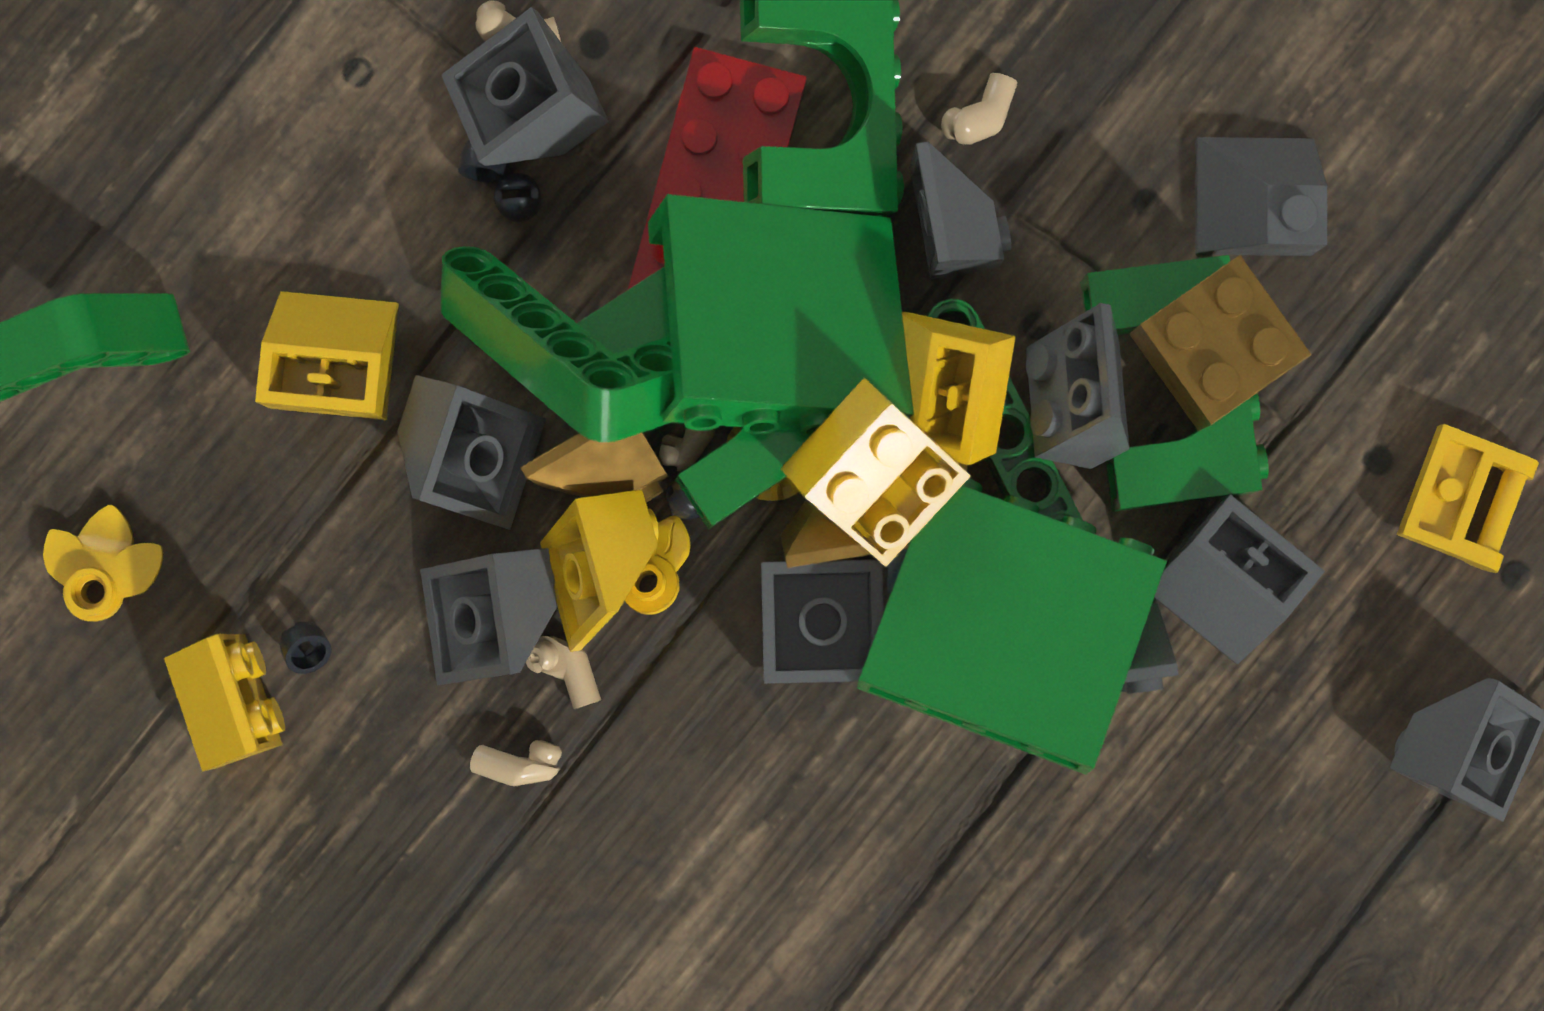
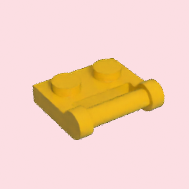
(1451, 489)

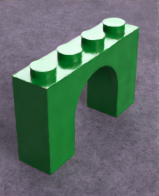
(862, 168)
(1208, 461)
(735, 470)

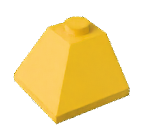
(597, 558)

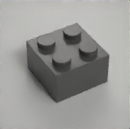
(819, 619)

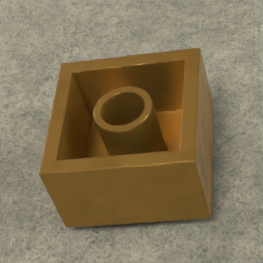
(1220, 343)

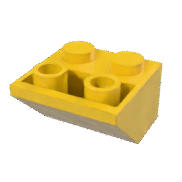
(328, 355)
(957, 384)
(874, 472)
(225, 699)

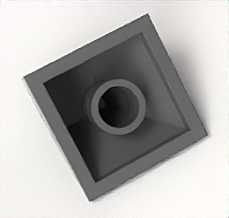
(523, 95)
(1259, 197)
(955, 218)
(467, 450)
(487, 613)
(1472, 746)

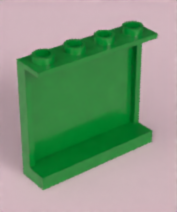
(777, 312)
(1014, 625)

